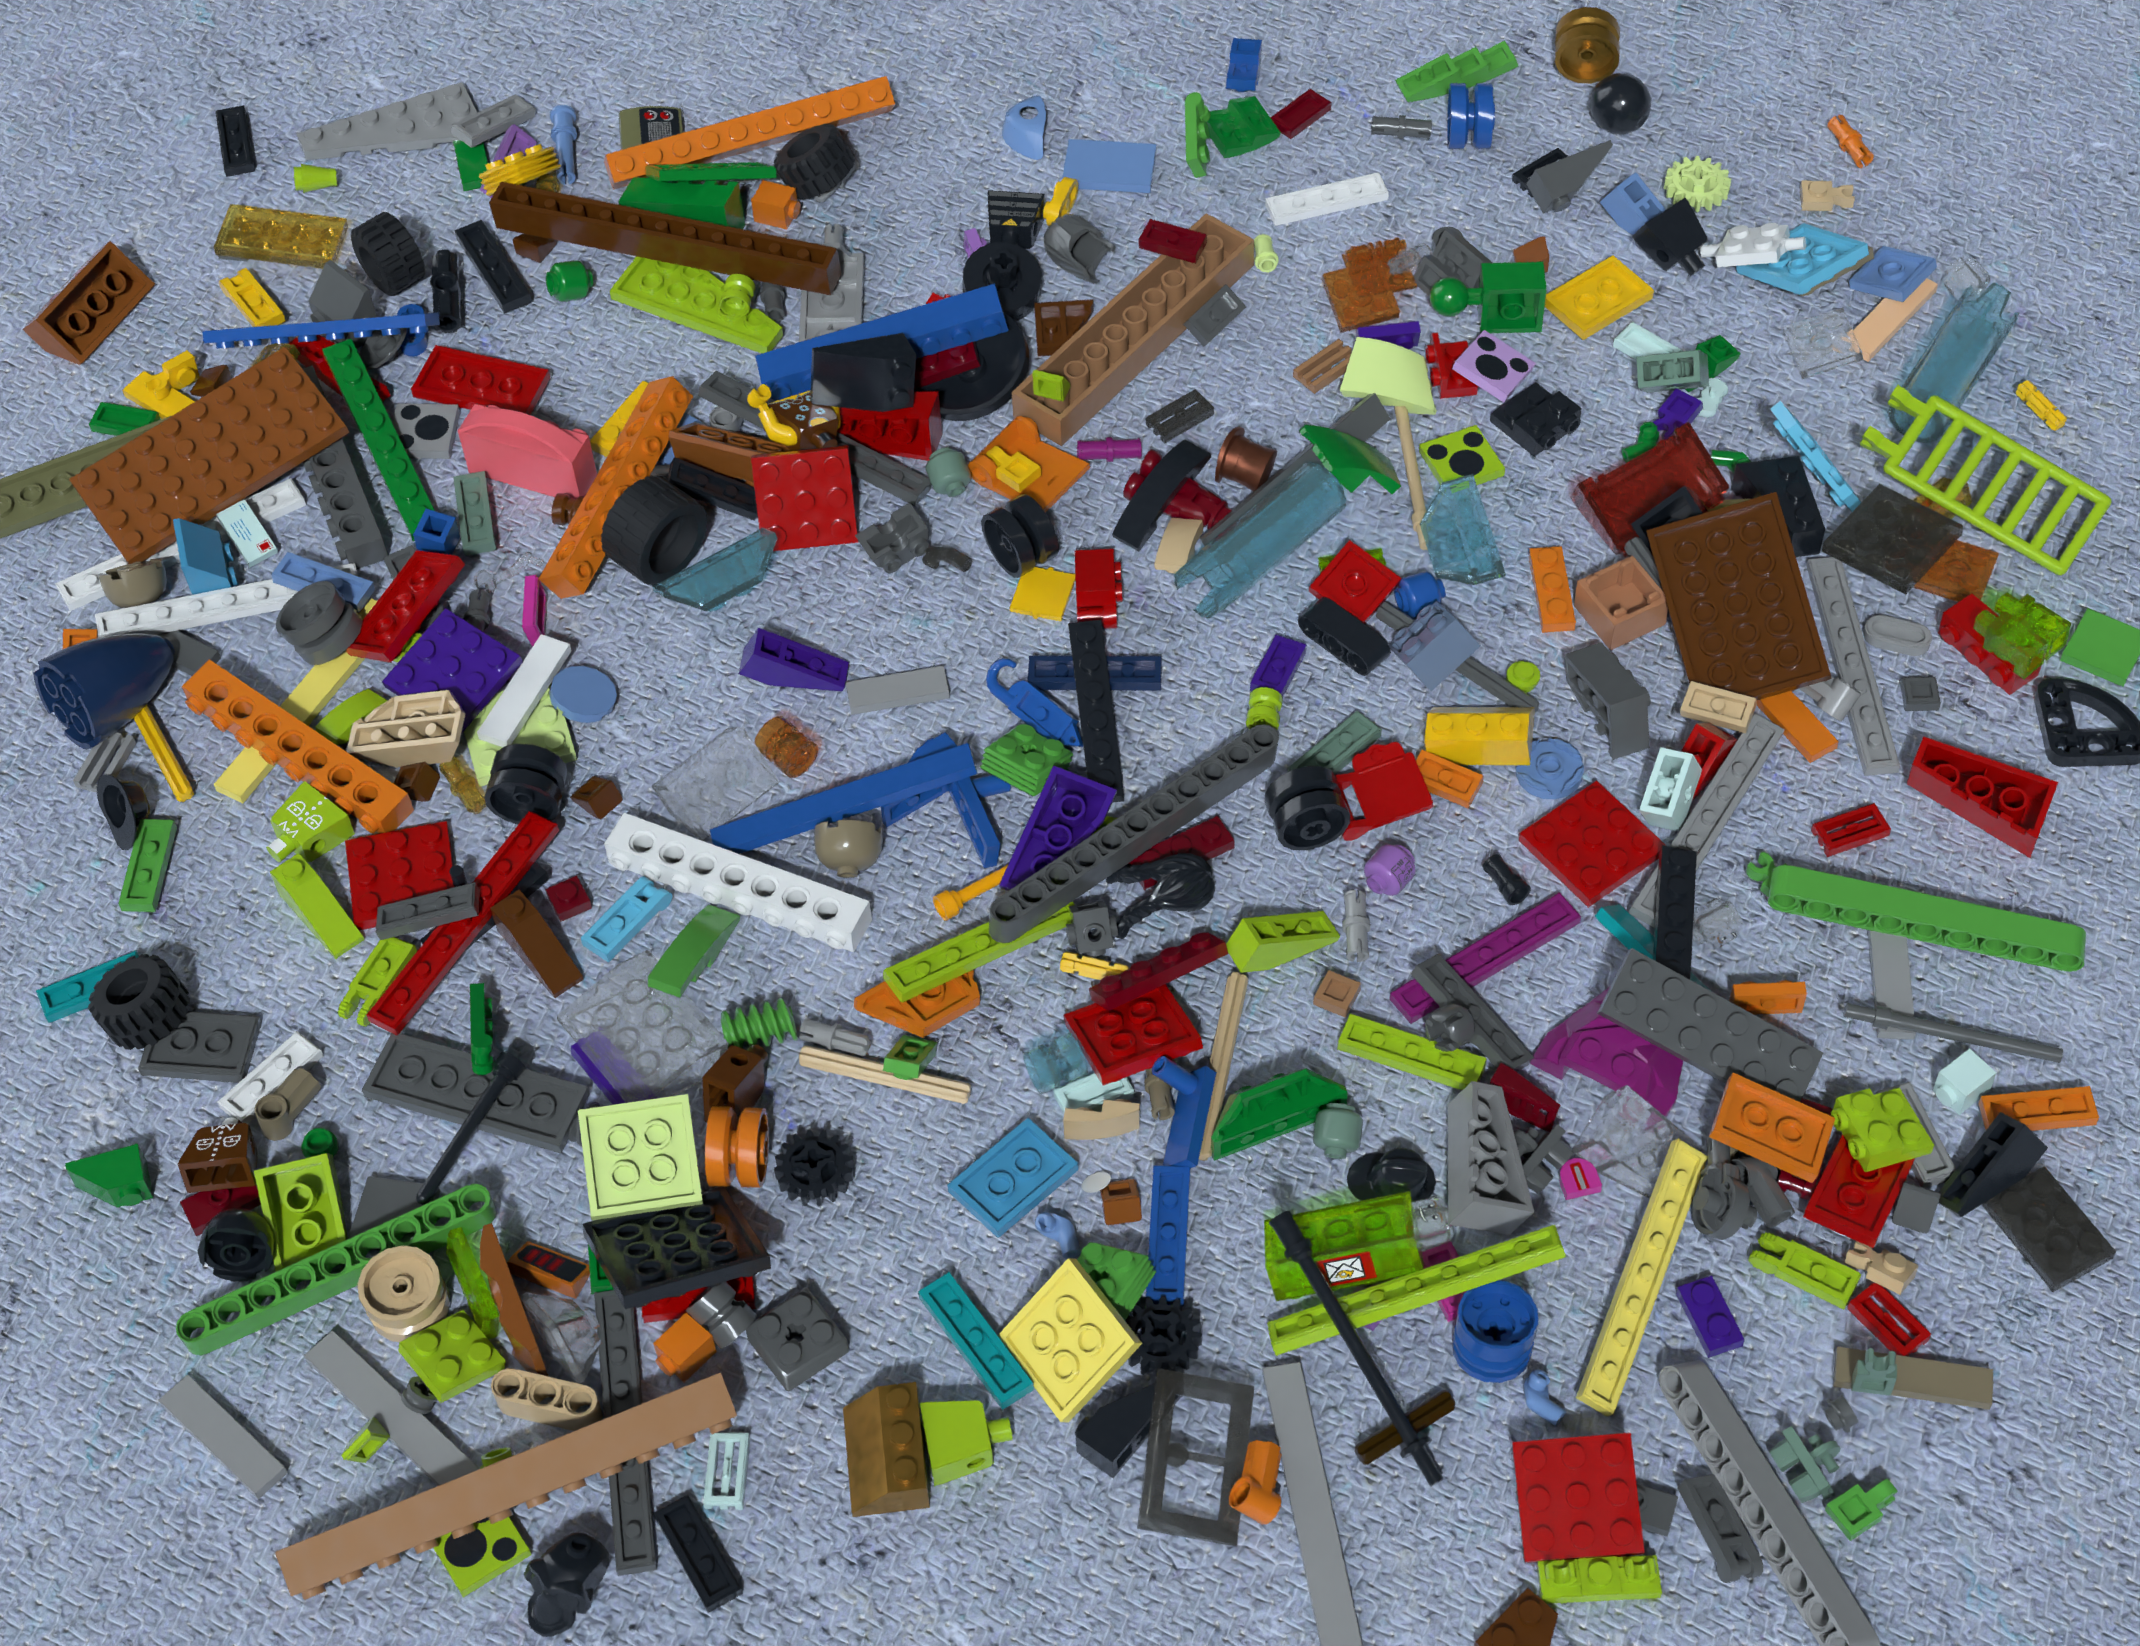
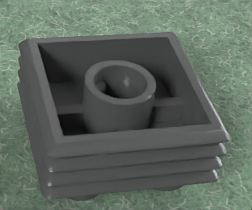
(786, 1357)

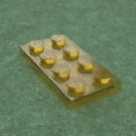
(280, 236)

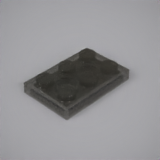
(2049, 1229)

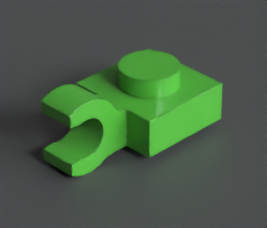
(1859, 1511)

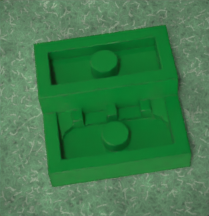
(1241, 127)

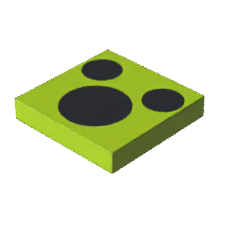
(1462, 455)
(481, 1554)

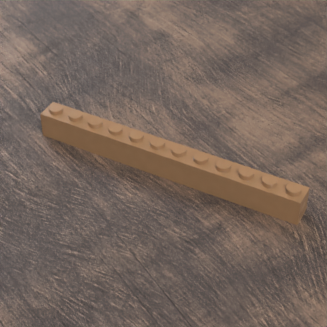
(505, 1484)

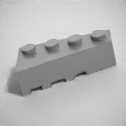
(1484, 1163)

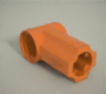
(1255, 1490)

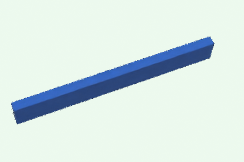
(846, 800)

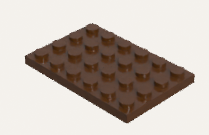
(1739, 600)

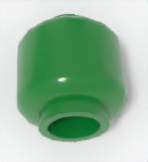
(569, 281)

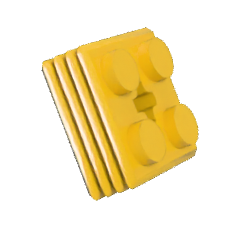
(519, 168)

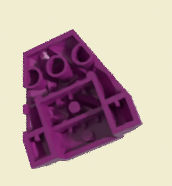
(1610, 1056)

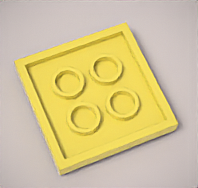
(1069, 1340)

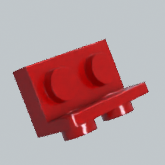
(1443, 357)

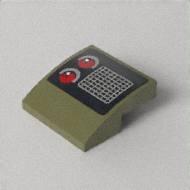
(648, 124)

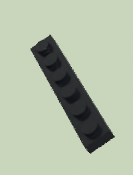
(1095, 705)
(1675, 909)

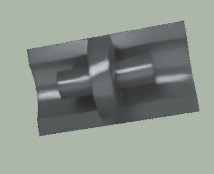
(1549, 1147)

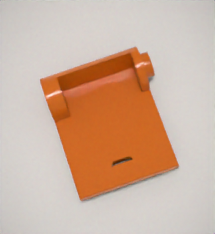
(1058, 468)

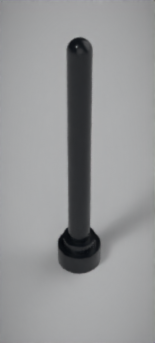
(506, 1070)

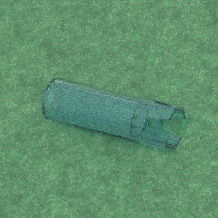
(1956, 357)
(1264, 537)

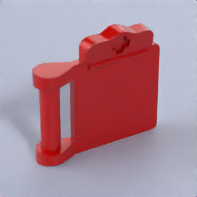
(1386, 787)

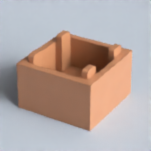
(1621, 602)

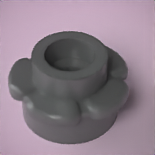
(1840, 1414)

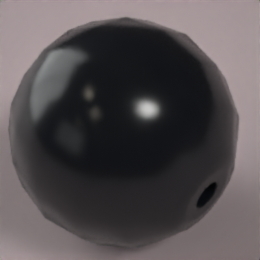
(1620, 103)

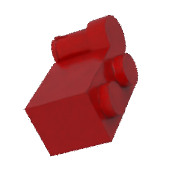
(1097, 586)

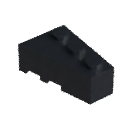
(1795, 497)

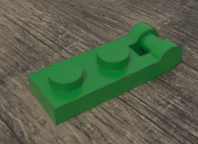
(481, 1030)

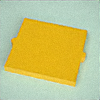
(1043, 593)

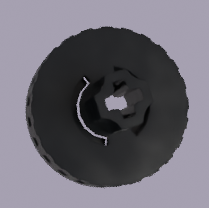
(1005, 266)

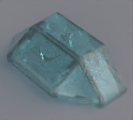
(1461, 535)
(723, 574)

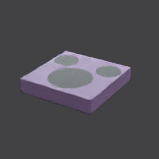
(1493, 366)

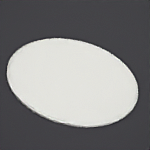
(1096, 1182)

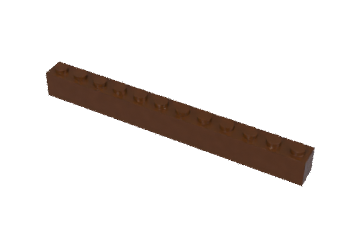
(666, 238)

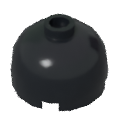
(237, 1244)

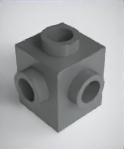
(1090, 916)

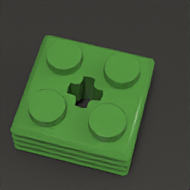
(1025, 759)
(1118, 1274)

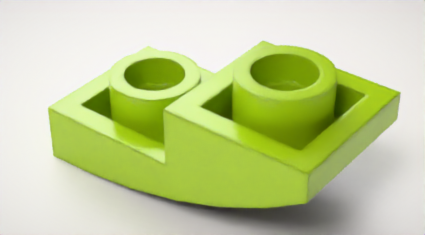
(338, 722)

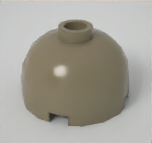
(134, 583)
(848, 847)

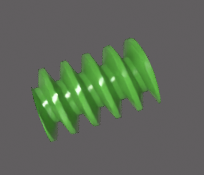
(759, 1025)

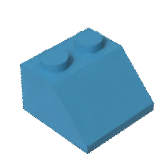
(204, 557)

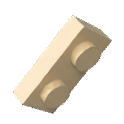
(1718, 707)

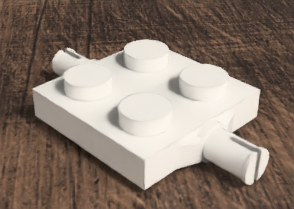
(1753, 245)

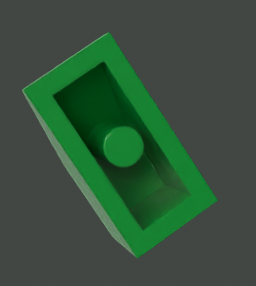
(114, 1176)

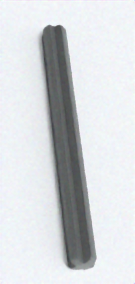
(1469, 668)

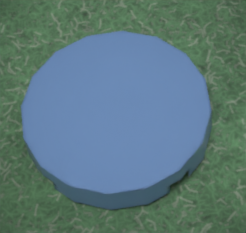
(583, 694)
(1553, 771)

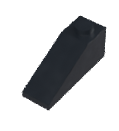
(1994, 1164)
(1116, 1431)

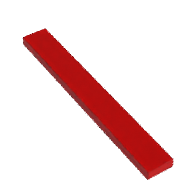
(451, 939)

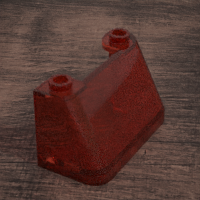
(1646, 481)

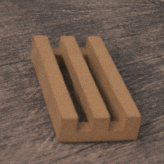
(1322, 364)

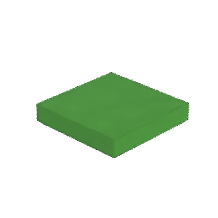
(2103, 647)

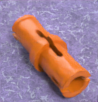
(1850, 141)

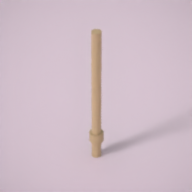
(1412, 471)

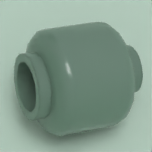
(948, 472)
(1338, 1130)

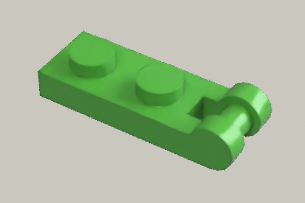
(1196, 134)

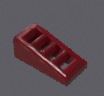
(1519, 1096)

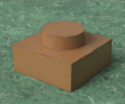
(1337, 993)

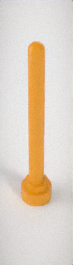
(950, 903)

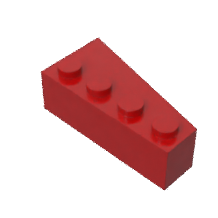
(899, 432)

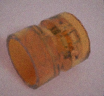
(786, 746)

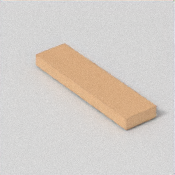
(1889, 318)

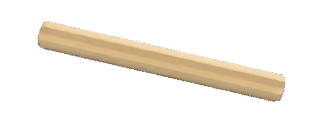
(873, 1072)

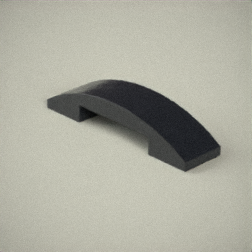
(1157, 492)

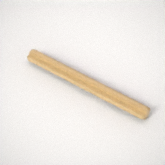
(1223, 1052)

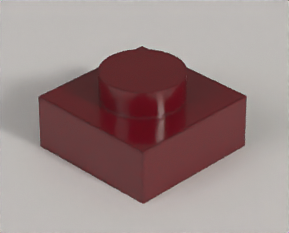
(568, 898)

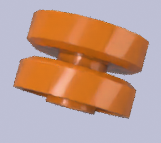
(736, 1146)

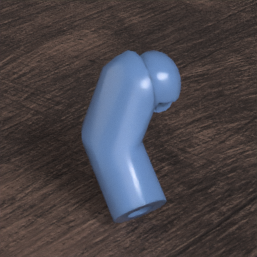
(1060, 1230)

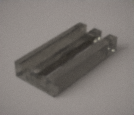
(1183, 418)

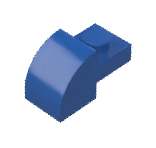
(1244, 64)

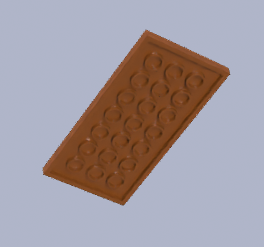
(209, 455)

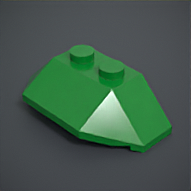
(1272, 1110)

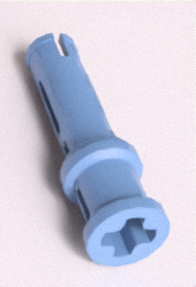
(564, 135)

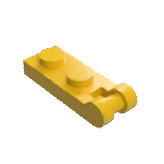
(251, 299)

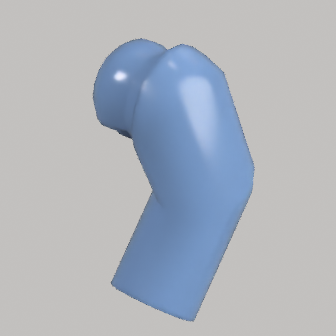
(1538, 1398)

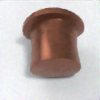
(1244, 460)

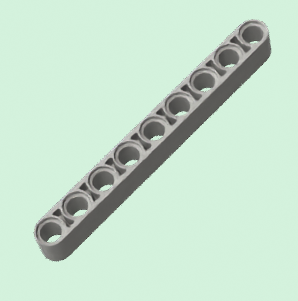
(1765, 1507)

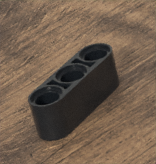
(1344, 636)

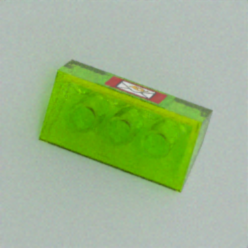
(1351, 1245)

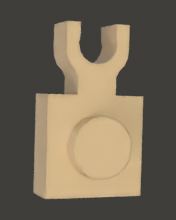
(1822, 196)
(1885, 1269)

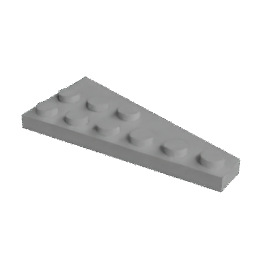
(398, 126)

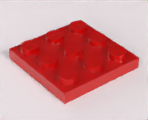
(805, 497)
(1592, 843)
(397, 868)
(1133, 1034)
(1578, 1497)

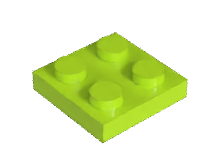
(452, 1356)

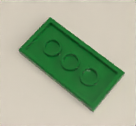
(710, 171)

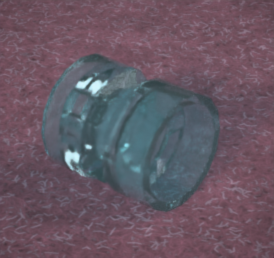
(1045, 1071)

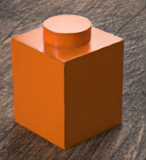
(775, 204)
(684, 1348)

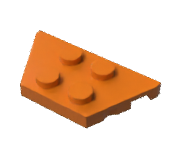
(923, 1012)

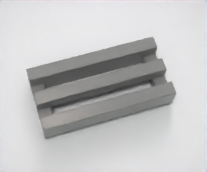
(99, 760)

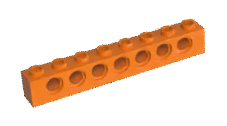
(629, 460)
(214, 683)

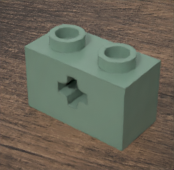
(1672, 371)

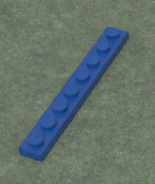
(333, 329)

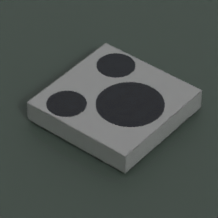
(426, 429)

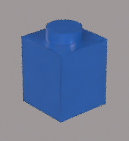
(436, 533)

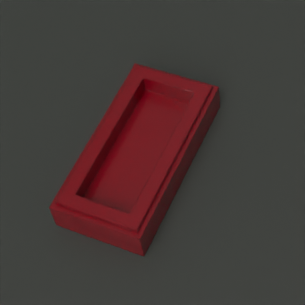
(1301, 113)

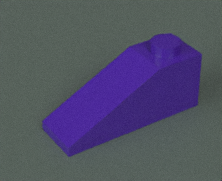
(791, 664)

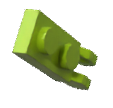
(375, 977)
(1806, 1269)

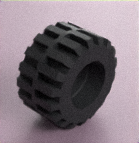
(814, 161)
(387, 253)
(139, 1001)

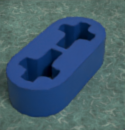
(420, 342)

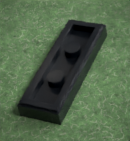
(235, 141)
(713, 488)
(698, 1553)

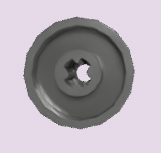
(319, 623)

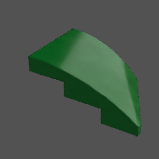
(1350, 458)

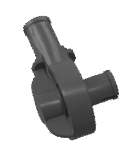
(1712, 1209)

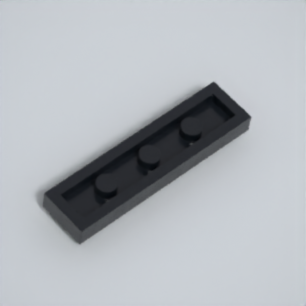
(493, 266)

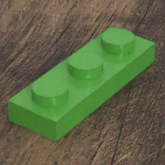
(147, 865)

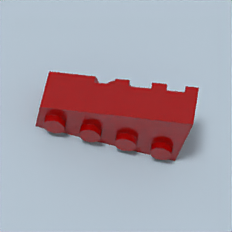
(1984, 792)

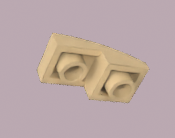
(1178, 544)
(1115, 1119)

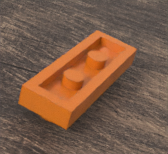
(1551, 589)
(2043, 1108)

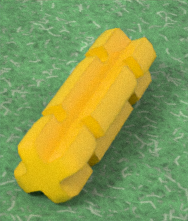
(2041, 405)
(1089, 966)

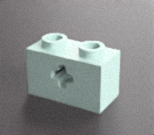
(1670, 789)

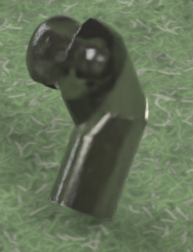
(946, 554)

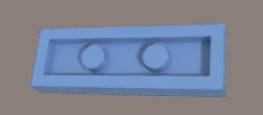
(298, 572)

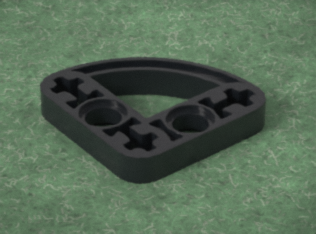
(2068, 736)

